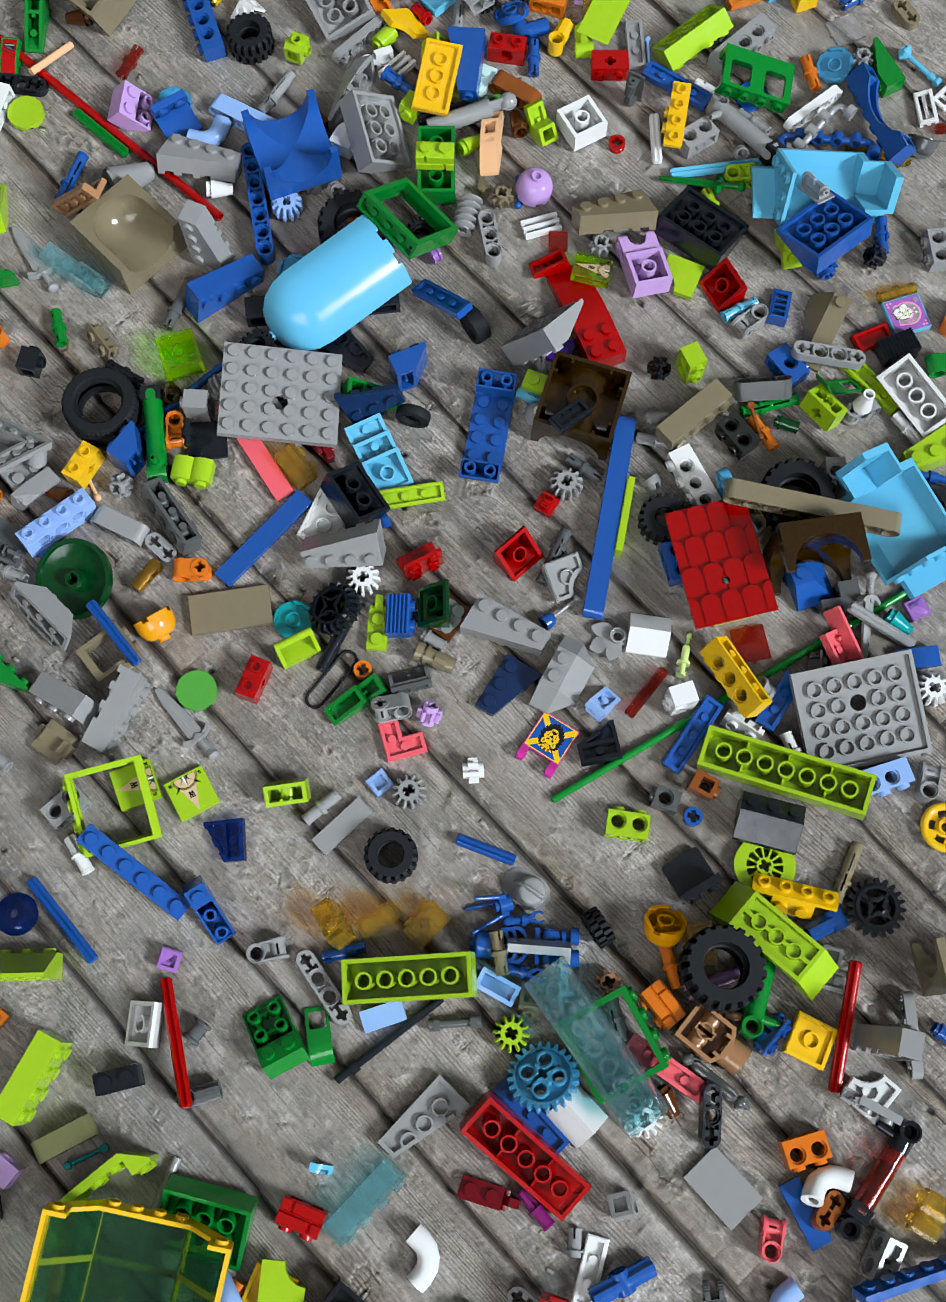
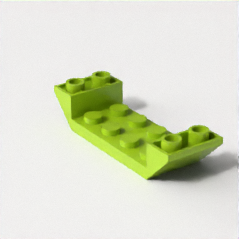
(778, 936)
(134, 1161)

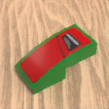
(9, 55)

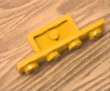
(676, 115)
(794, 897)

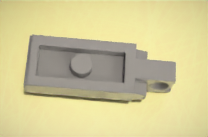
(867, 1105)

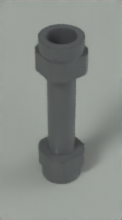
(436, 1024)

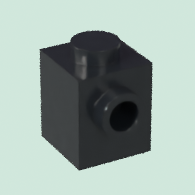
(30, 361)

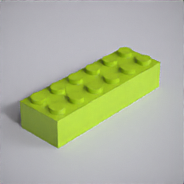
(409, 978)

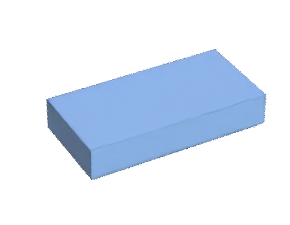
(382, 1016)

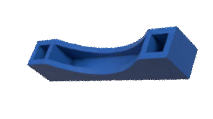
(865, 85)

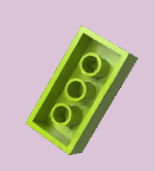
(32, 1077)

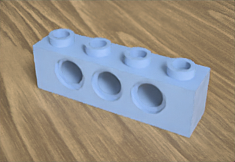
(56, 522)
(900, 772)

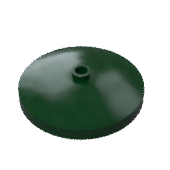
(76, 574)

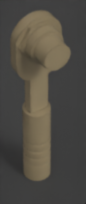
(483, 186)

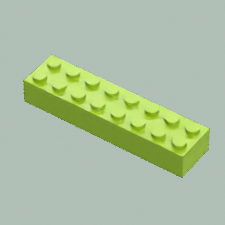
(786, 772)

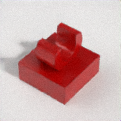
(546, 504)

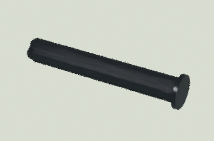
(332, 648)

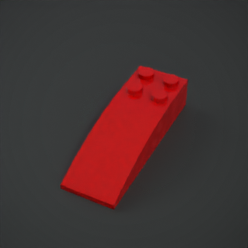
(594, 328)
(524, 1155)

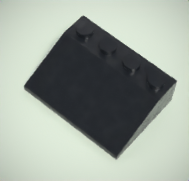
(700, 228)

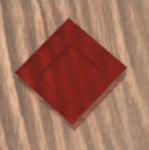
(557, 241)

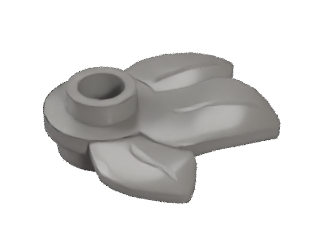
(605, 641)

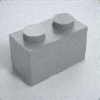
(197, 405)

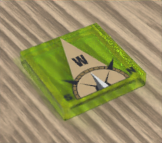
(591, 270)

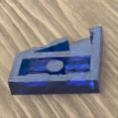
(229, 838)

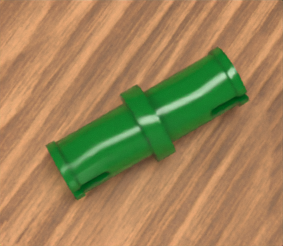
(58, 327)

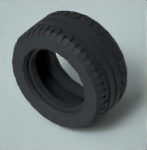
(89, 384)

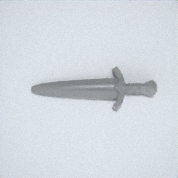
(40, 269)
(869, 601)
(189, 727)

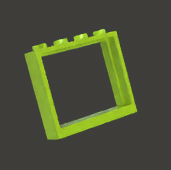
(74, 804)

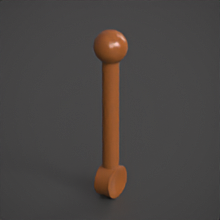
(750, 406)

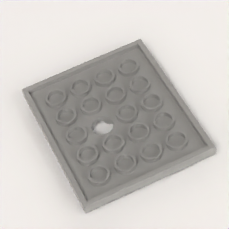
(259, 374)
(884, 729)

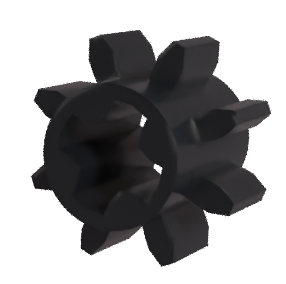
(874, 256)
(659, 368)

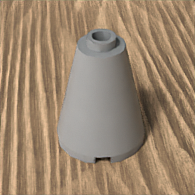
(141, 172)

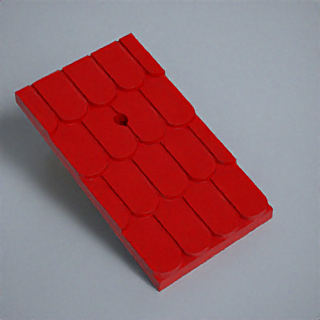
(714, 544)

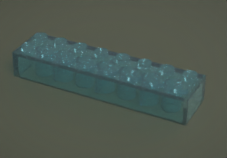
(597, 1046)

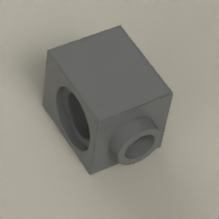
(673, 795)

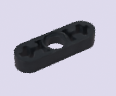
(28, 89)
(704, 1131)

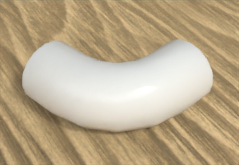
(823, 1179)
(427, 1258)

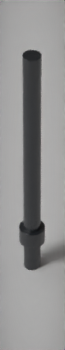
(354, 1065)

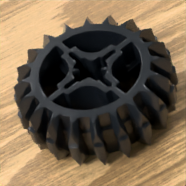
(334, 597)

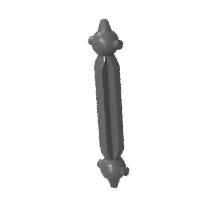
(707, 1074)

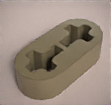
(906, 14)

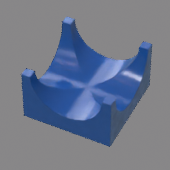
(293, 150)

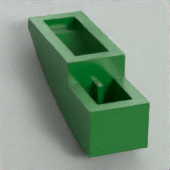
(356, 699)

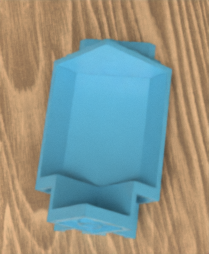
(861, 181)
(919, 552)

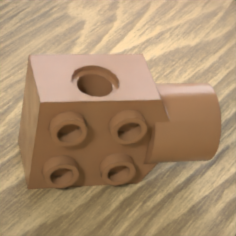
(712, 1039)

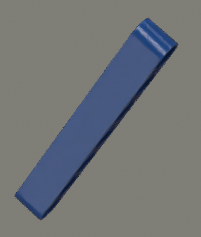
(258, 211)

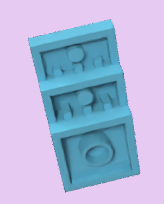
(378, 453)

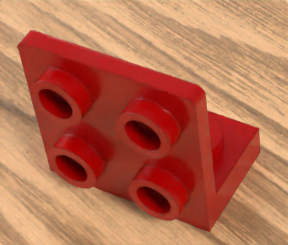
(420, 561)

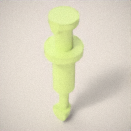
(683, 661)

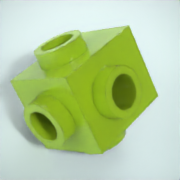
(297, 48)

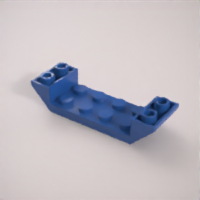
(489, 426)

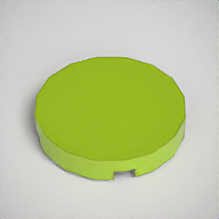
(25, 113)

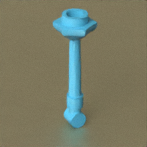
(905, 53)

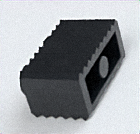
(896, 346)
(118, 1079)

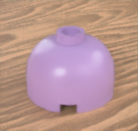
(534, 187)

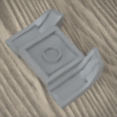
(28, 483)

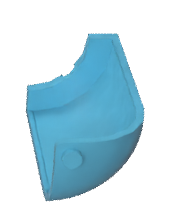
(333, 287)

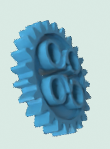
(555, 1091)

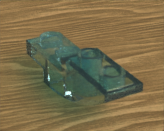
(74, 271)

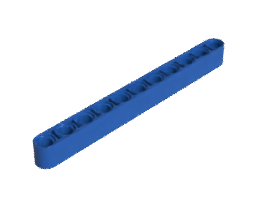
(609, 518)

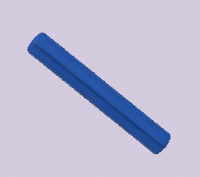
(113, 633)

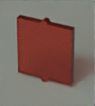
(751, 643)

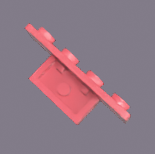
(840, 641)

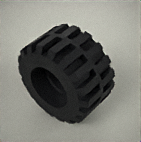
(250, 26)
(384, 838)

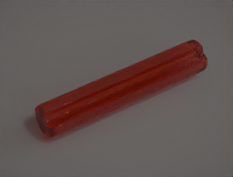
(646, 692)

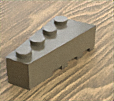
(615, 213)
(694, 415)

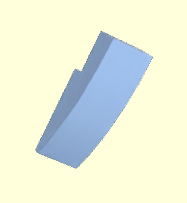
(496, 986)

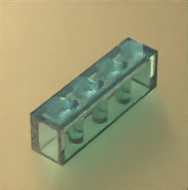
(364, 1201)

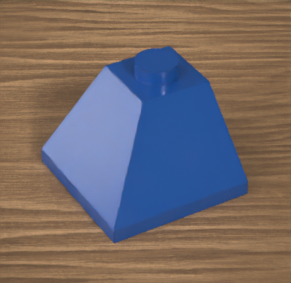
(809, 585)

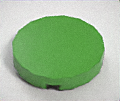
(196, 690)

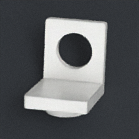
(247, 6)

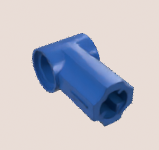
(531, 29)
(829, 923)

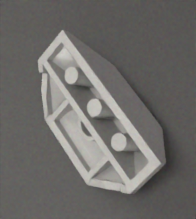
(44, 613)
(563, 677)

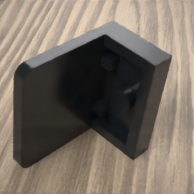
(691, 876)

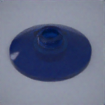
(26, 916)

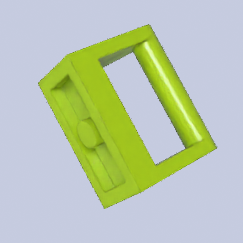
(297, 648)

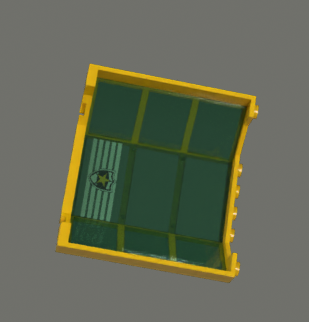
(124, 1255)

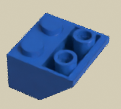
(408, 365)
(128, 450)

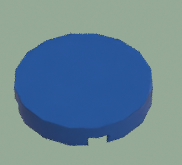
(511, 12)

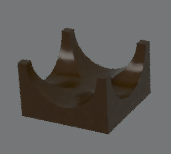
(597, 385)
(816, 539)

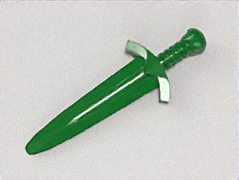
(718, 184)

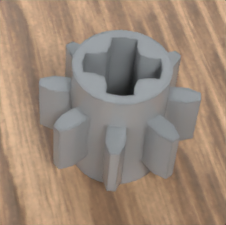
(862, 55)
(600, 245)
(121, 485)

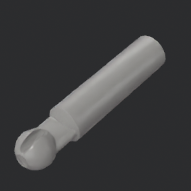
(475, 112)

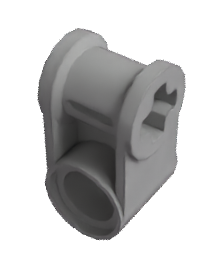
(748, 323)
(852, 418)
(393, 707)
(929, 778)
(269, 950)

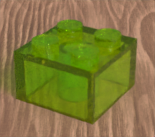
(180, 355)

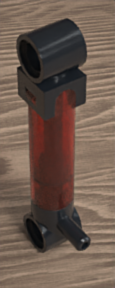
(862, 1205)

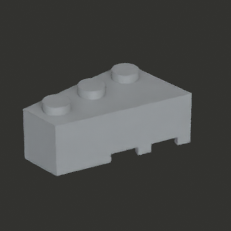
(64, 699)

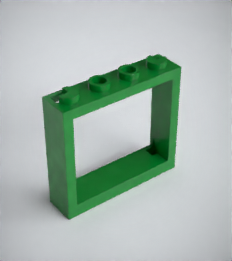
(395, 229)
(649, 1032)

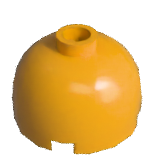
(157, 625)
(664, 926)

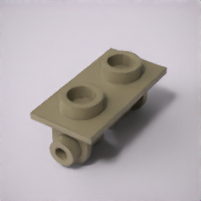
(97, 335)

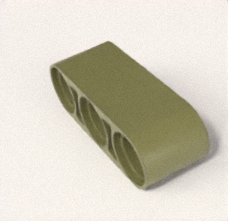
(64, 1138)

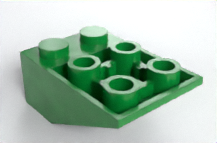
(275, 1037)

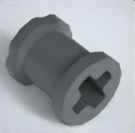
(197, 1031)

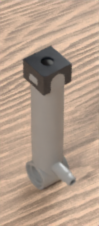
(722, 110)

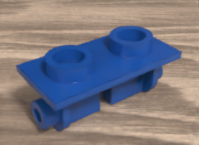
(767, 1041)

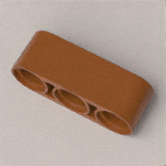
(505, 82)

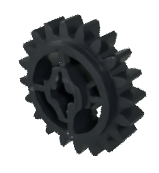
(867, 901)

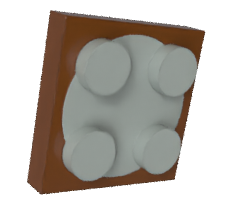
(457, 614)

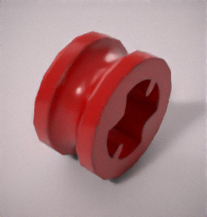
(616, 149)

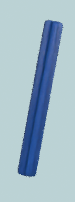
(62, 920)

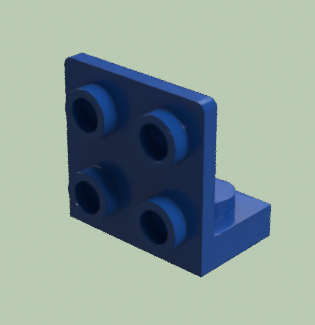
(175, 115)

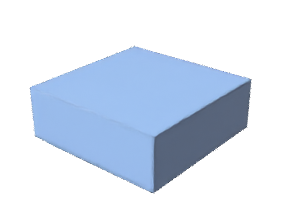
(379, 782)

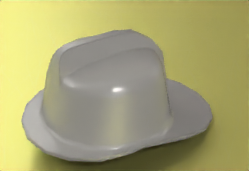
(526, 888)

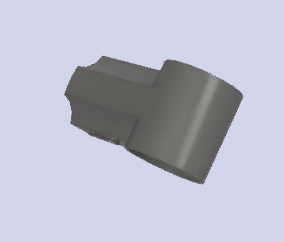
(205, 1093)

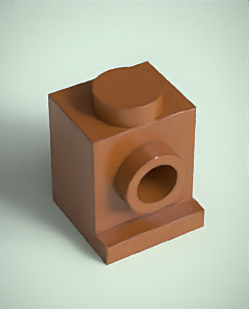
(701, 777)

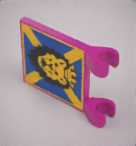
(550, 740)

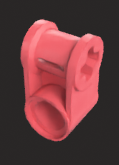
(771, 1236)

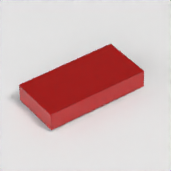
(867, 338)

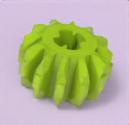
(509, 1041)

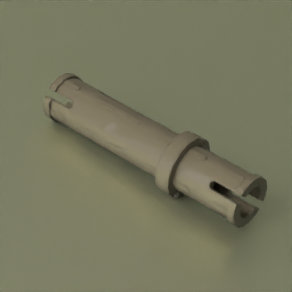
(854, 851)

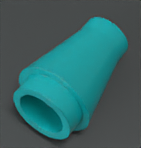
(896, 619)

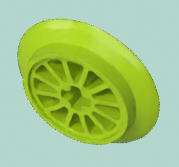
(742, 856)

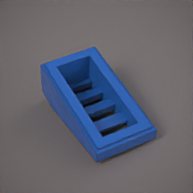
(776, 319)

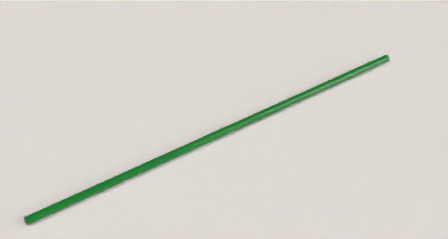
(722, 699)

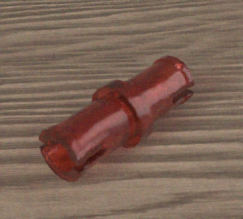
(129, 62)

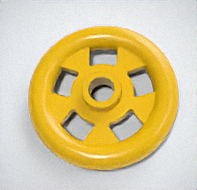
(929, 835)

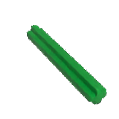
(100, 132)

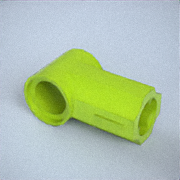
(583, 45)

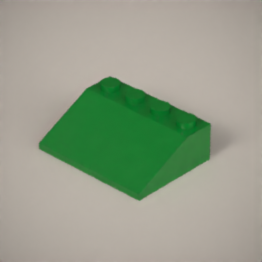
(215, 1206)

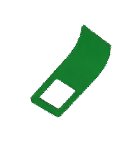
(835, 387)
(319, 1040)

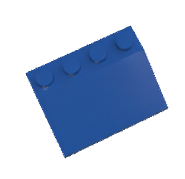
(825, 232)

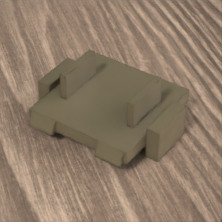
(54, 741)

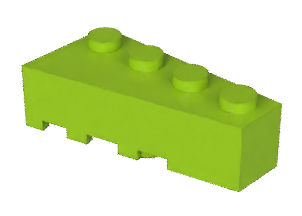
(928, 452)

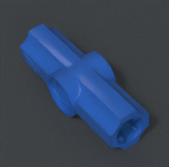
(623, 1281)

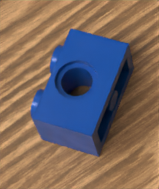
(779, 357)

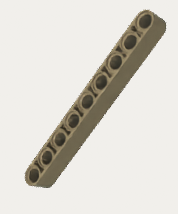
(807, 505)

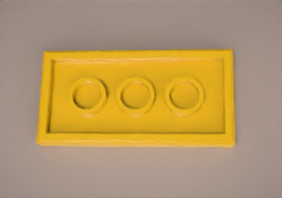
(437, 77)

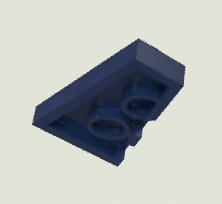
(368, 403)
(506, 684)

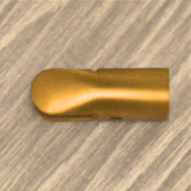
(146, 575)

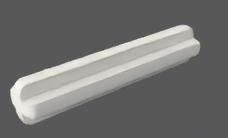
(655, 138)

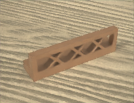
(79, 197)

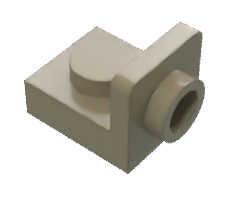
(527, 1006)

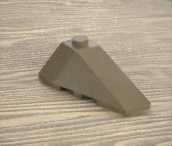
(823, 320)

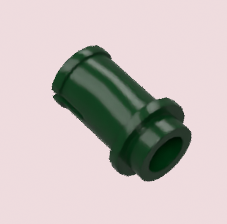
(786, 424)

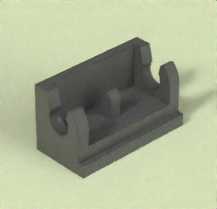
(410, 680)

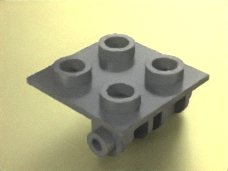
(10, 547)

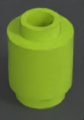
(384, 37)

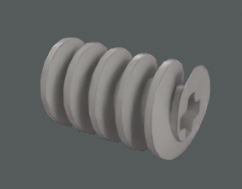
(467, 214)

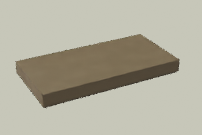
(230, 610)

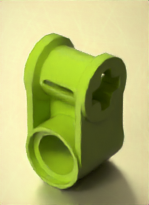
(739, 173)

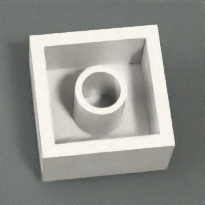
(581, 123)

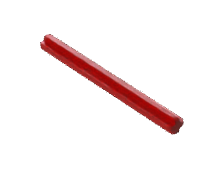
(845, 1026)
(175, 1043)

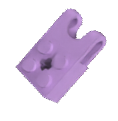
(644, 265)

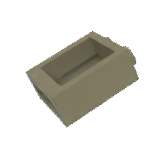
(112, 673)

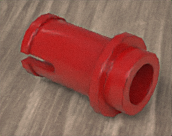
(424, 16)

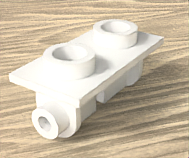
(735, 722)

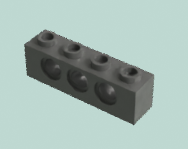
(171, 516)

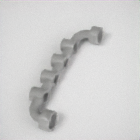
(824, 117)

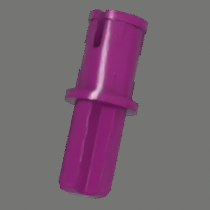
(535, 1209)

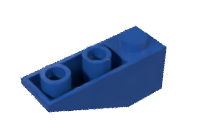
(208, 909)

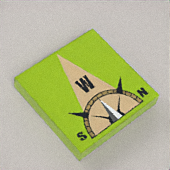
(128, 787)
(192, 793)

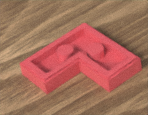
(399, 746)

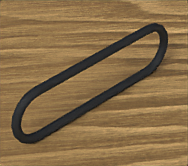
(324, 674)

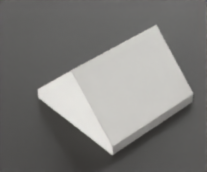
(648, 635)
(144, 1024)
(579, 1118)

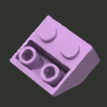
(131, 108)

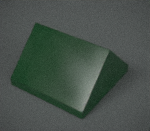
(433, 605)

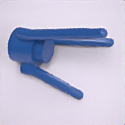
(501, 903)

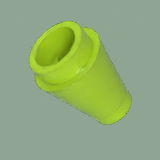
(468, 145)

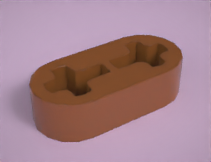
(831, 1212)

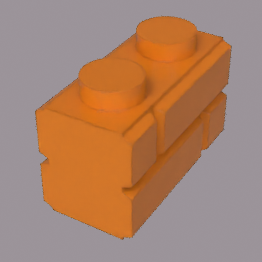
(662, 1005)

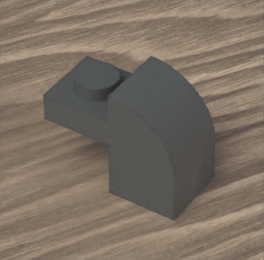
(845, 592)

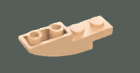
(491, 144)

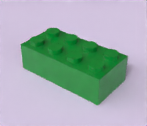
(437, 184)

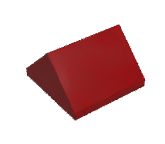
(723, 286)
(517, 554)

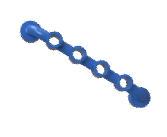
(873, 151)

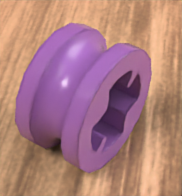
(435, 255)

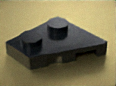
(600, 746)

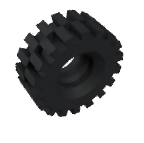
(648, 513)

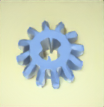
(287, 207)

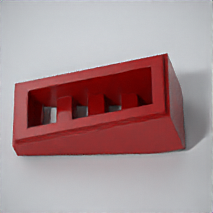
(555, 261)

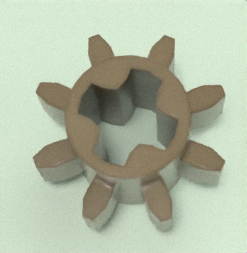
(501, 197)

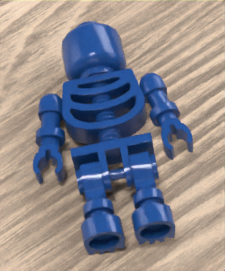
(482, 943)

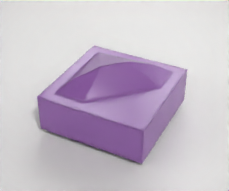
(916, 609)
(169, 959)

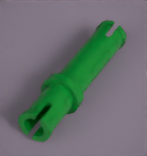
(794, 400)

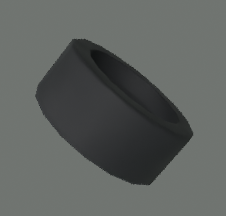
(476, 326)

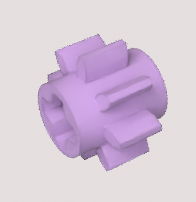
(429, 713)

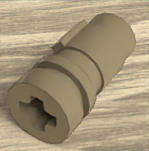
(434, 658)

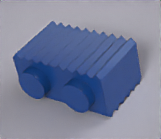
(400, 615)

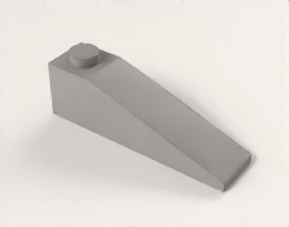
(358, 77)

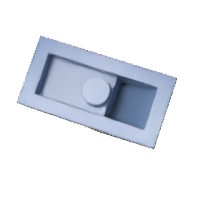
(602, 703)

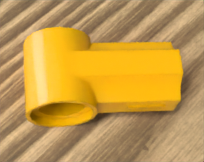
(559, 37)

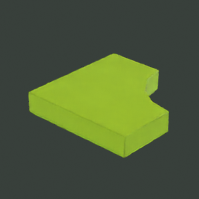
(685, 275)
(277, 1285)

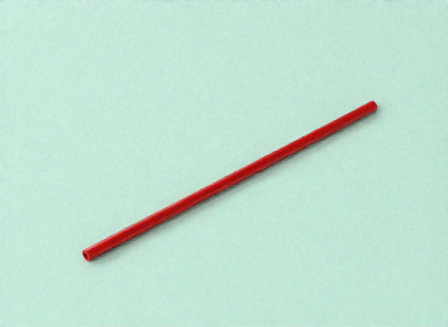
(132, 146)

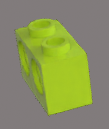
(691, 363)
(627, 830)

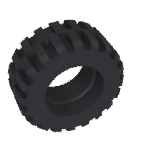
(337, 211)
(798, 474)
(744, 953)

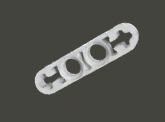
(813, 108)

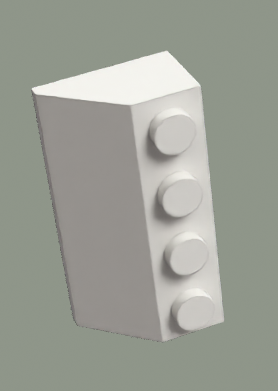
(915, 395)

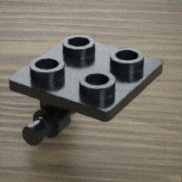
(203, 440)

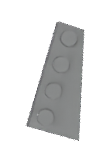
(428, 1113)

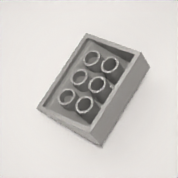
(341, 17)
(375, 132)
(543, 335)

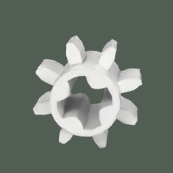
(473, 770)

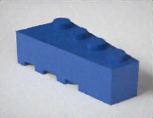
(222, 286)

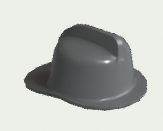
(924, 145)

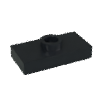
(570, 416)

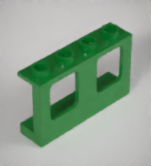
(760, 67)

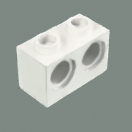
(680, 698)

